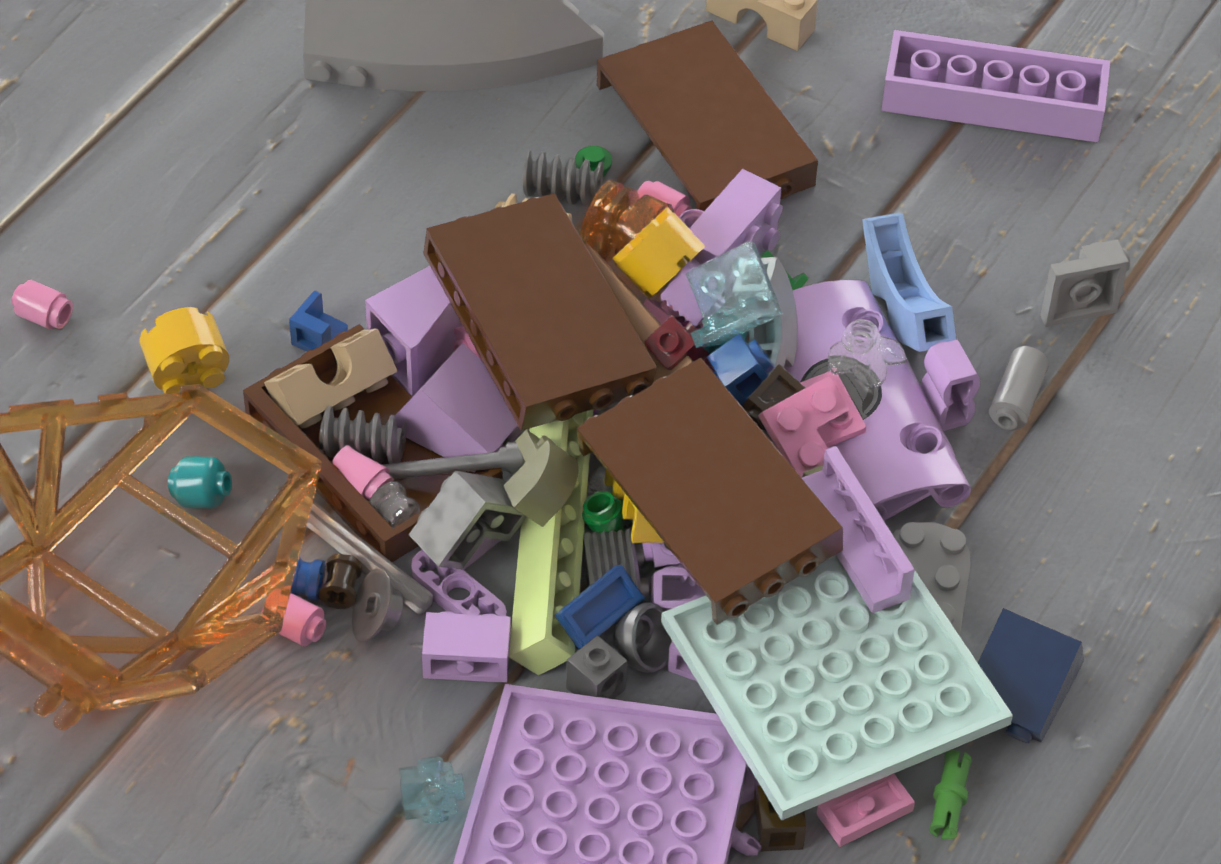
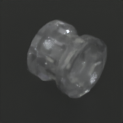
(393, 503)

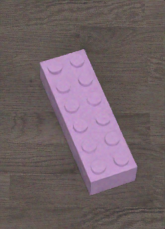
(996, 86)

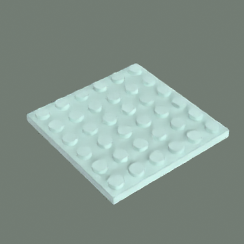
(831, 691)

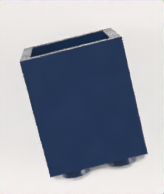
(1030, 671)

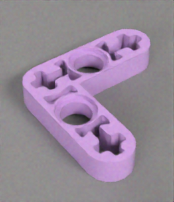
(457, 578)

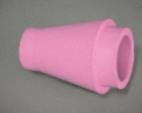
(361, 471)

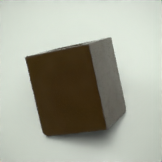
(777, 833)

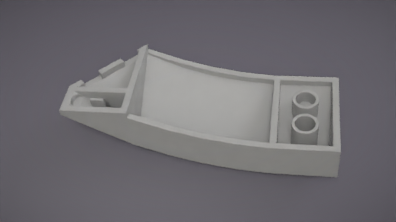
(445, 43)

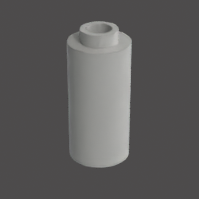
(1018, 388)

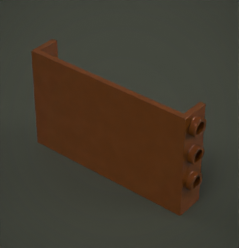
(708, 113)
(538, 311)
(332, 485)
(713, 488)

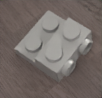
(1086, 285)

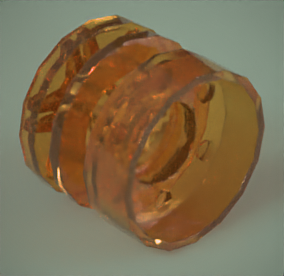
(617, 218)

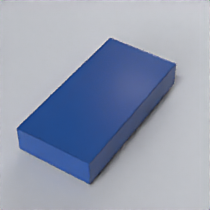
(599, 606)

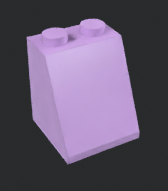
(415, 326)
(459, 410)

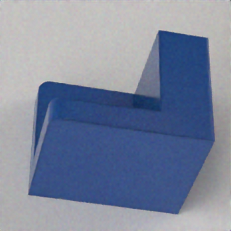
(311, 326)

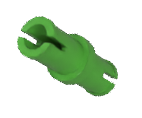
(950, 794)

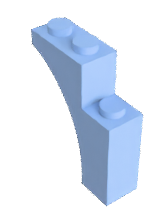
(912, 307)

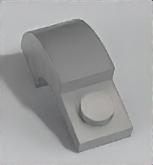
(778, 335)

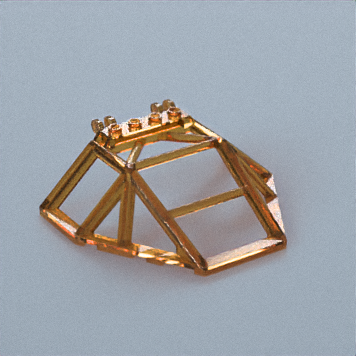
(70, 662)

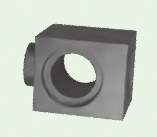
(596, 671)

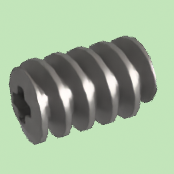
(561, 179)
(362, 436)

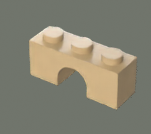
(786, 20)
(361, 364)

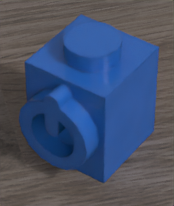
(741, 366)

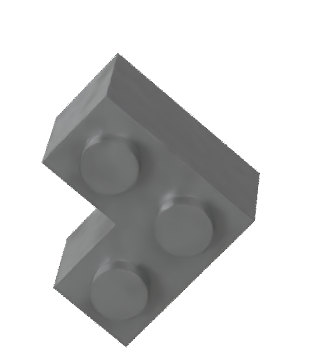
(463, 516)

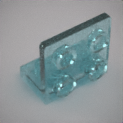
(732, 295)

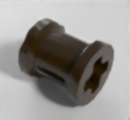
(340, 583)

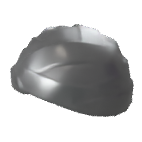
(643, 638)

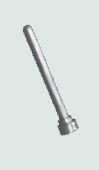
(507, 458)

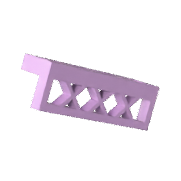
(869, 548)

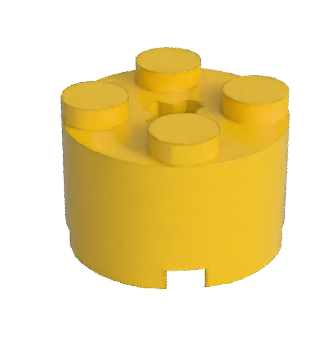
(658, 252)
(185, 350)

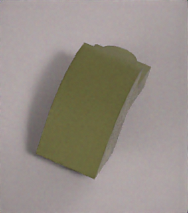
(544, 479)

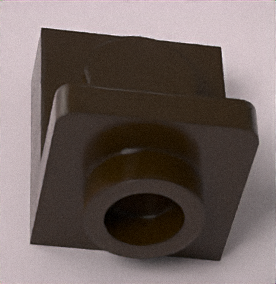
(772, 390)

